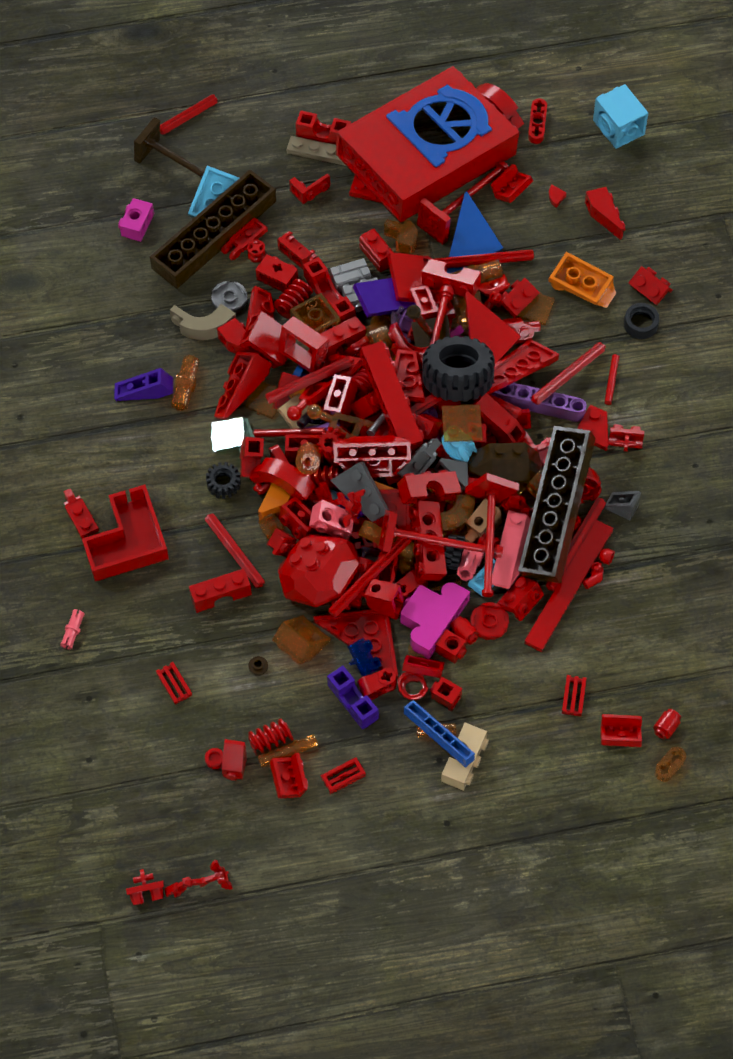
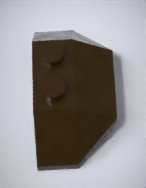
(506, 460)

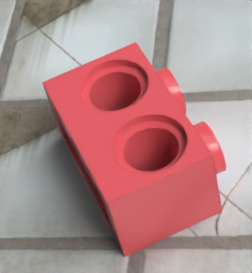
(329, 519)

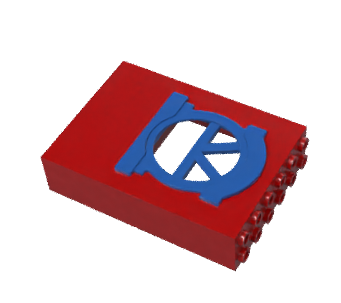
(404, 167)

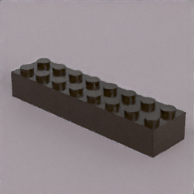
(212, 229)
(557, 504)

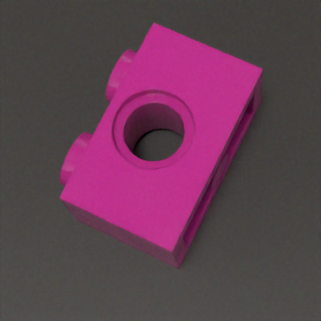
(143, 213)

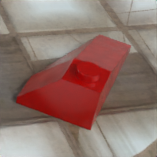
(246, 374)

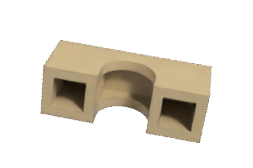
(454, 772)

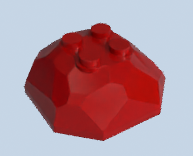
(318, 569)

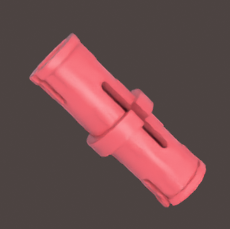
(72, 629)

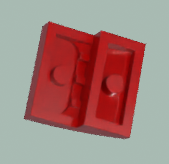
(429, 302)

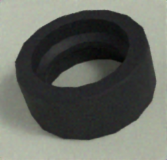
(644, 309)

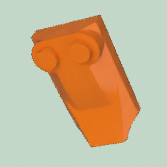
(583, 280)

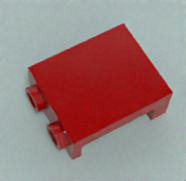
(264, 336)

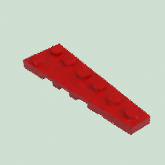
(521, 363)

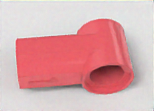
(469, 562)

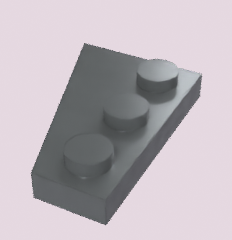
(359, 478)

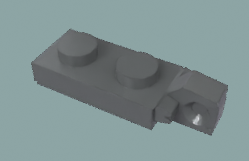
(421, 458)

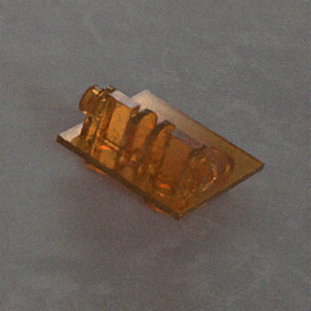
(462, 423)

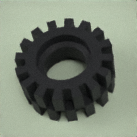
(223, 470)
(452, 554)

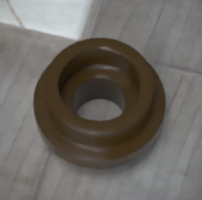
(258, 670)

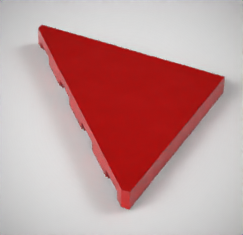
(489, 328)
(363, 624)

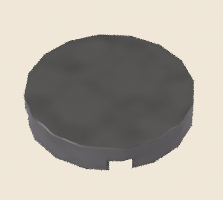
(230, 295)

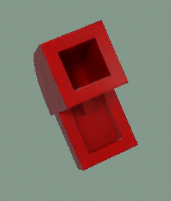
(250, 455)

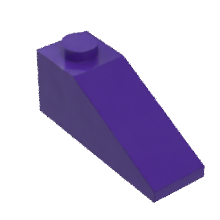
(145, 386)

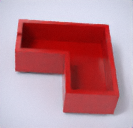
(132, 544)

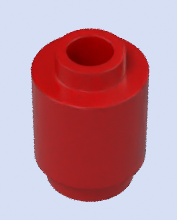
(464, 629)
(667, 724)

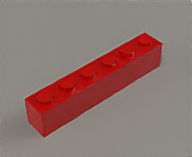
(390, 393)

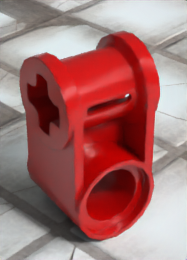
(410, 583)
(376, 683)

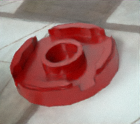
(490, 620)

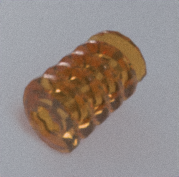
(311, 451)

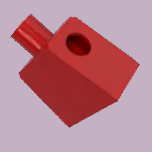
(384, 598)

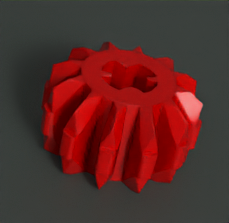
(326, 439)

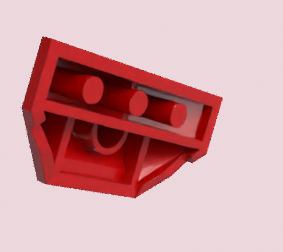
(381, 454)

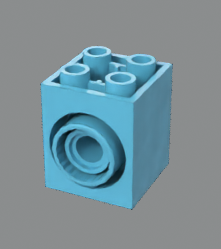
(620, 116)

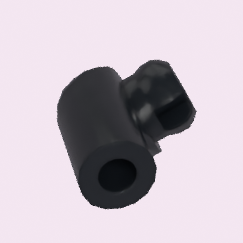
(305, 419)

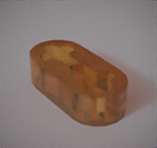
(673, 766)

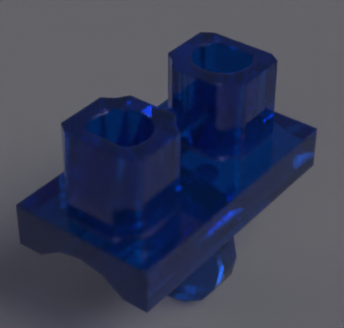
(363, 658)

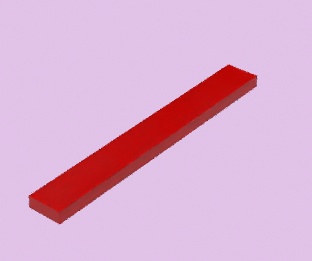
(569, 586)

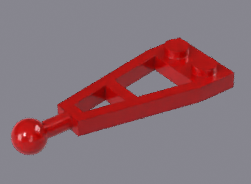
(308, 398)

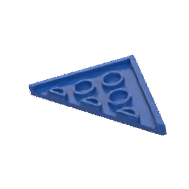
(472, 233)

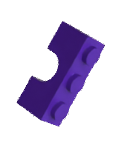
(359, 707)

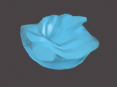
(460, 449)

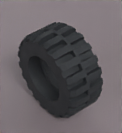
(458, 368)

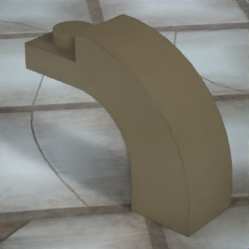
(201, 327)

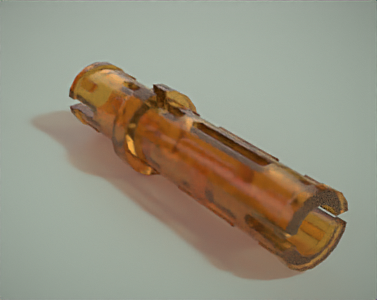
(296, 746)

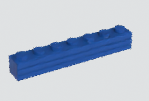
(439, 733)

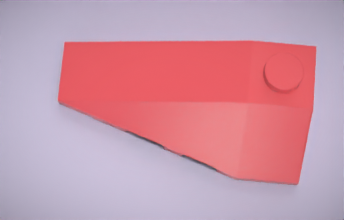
(513, 543)

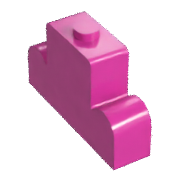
(432, 614)

